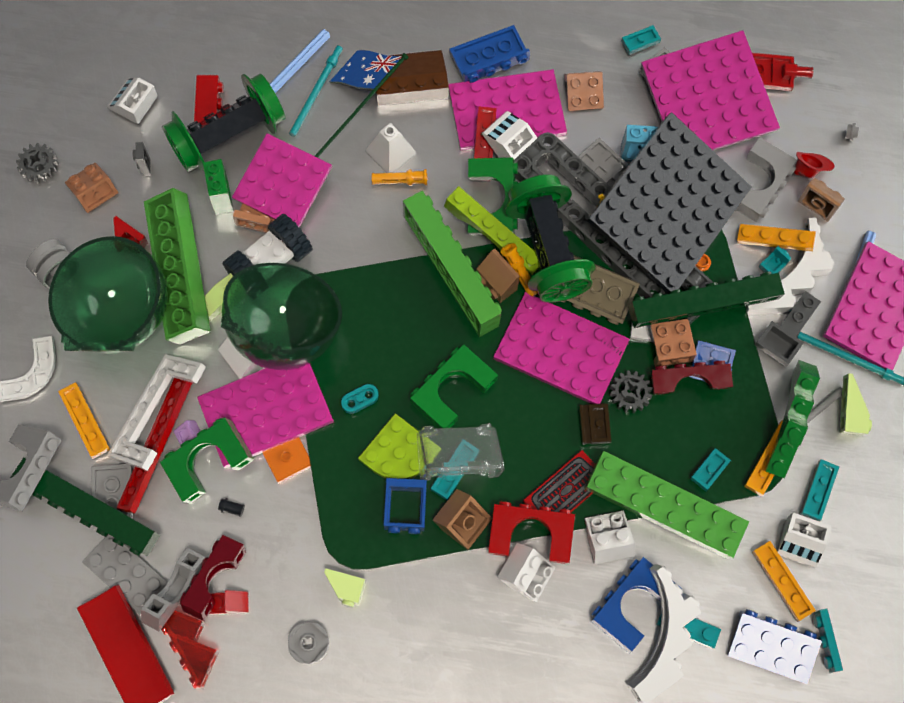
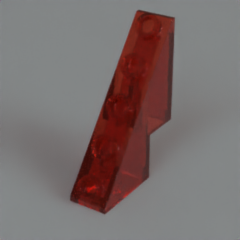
(195, 656)

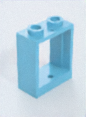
(633, 139)

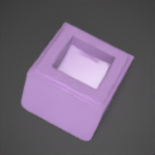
(186, 431)

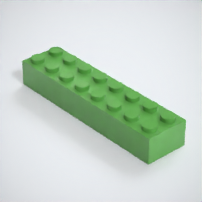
(176, 253)
(451, 263)
(666, 505)

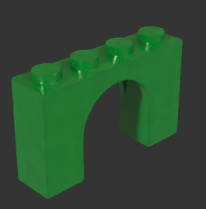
(499, 170)
(462, 364)
(180, 463)

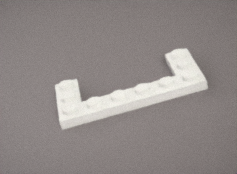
(124, 447)

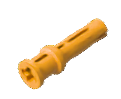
(409, 177)
(517, 263)

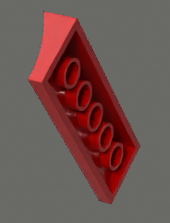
(125, 648)

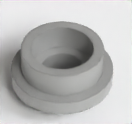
(852, 131)

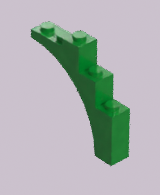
(794, 425)

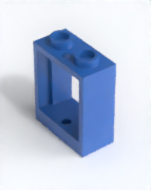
(405, 485)

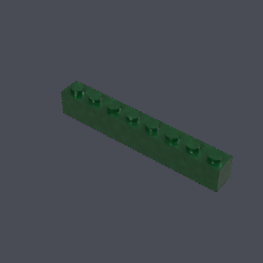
(705, 300)
(94, 512)

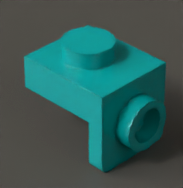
(775, 261)

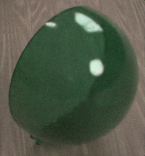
(107, 296)
(280, 315)

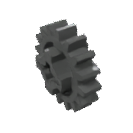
(37, 162)
(628, 384)

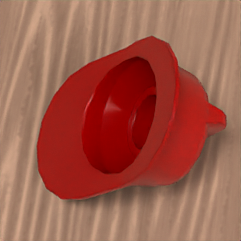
(812, 164)

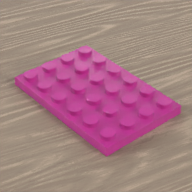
(526, 95)
(871, 309)
(561, 349)
(269, 407)

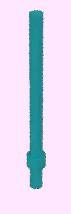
(330, 63)
(886, 374)

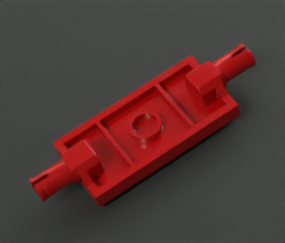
(779, 71)

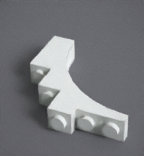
(801, 278)
(663, 667)

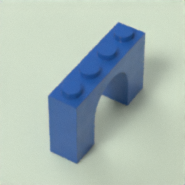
(610, 618)

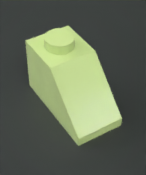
(347, 587)

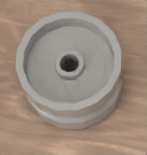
(46, 260)

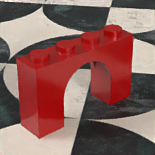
(508, 517)

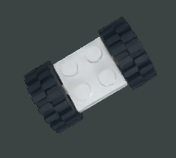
(278, 245)

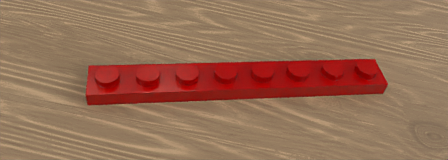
(156, 441)

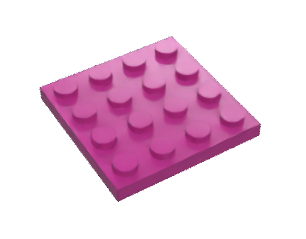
(282, 180)

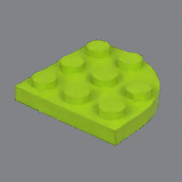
(393, 451)

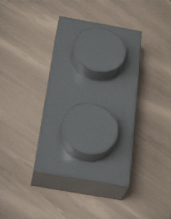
(142, 158)

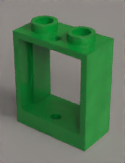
(218, 186)

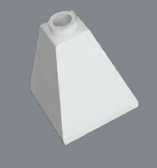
(390, 149)

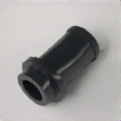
(231, 507)

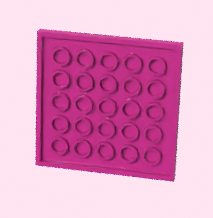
(713, 91)

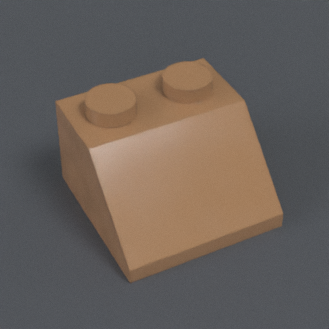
(821, 199)
(498, 276)
(462, 518)

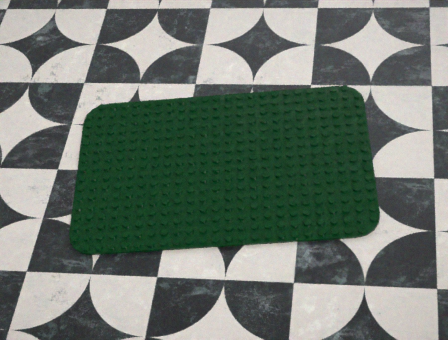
(407, 322)

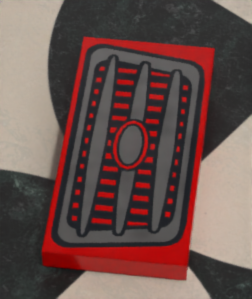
(565, 487)

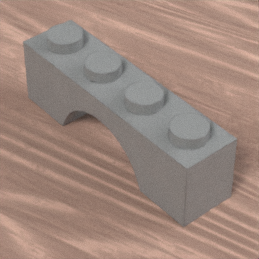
(162, 605)

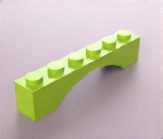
(474, 214)

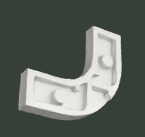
(37, 376)

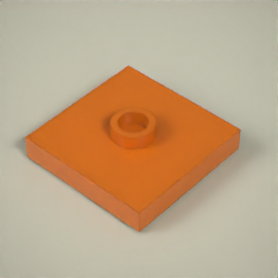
(287, 459)

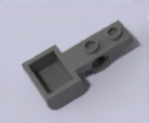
(782, 340)

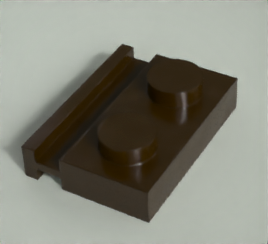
(595, 424)

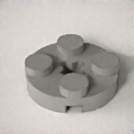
(320, 643)

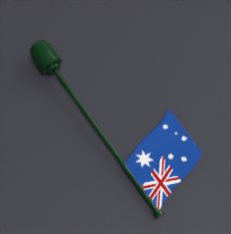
(364, 71)

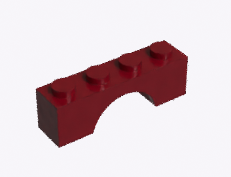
(716, 376)
(225, 555)

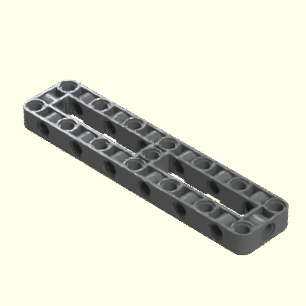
(589, 183)

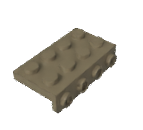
(608, 295)

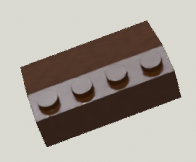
(416, 80)

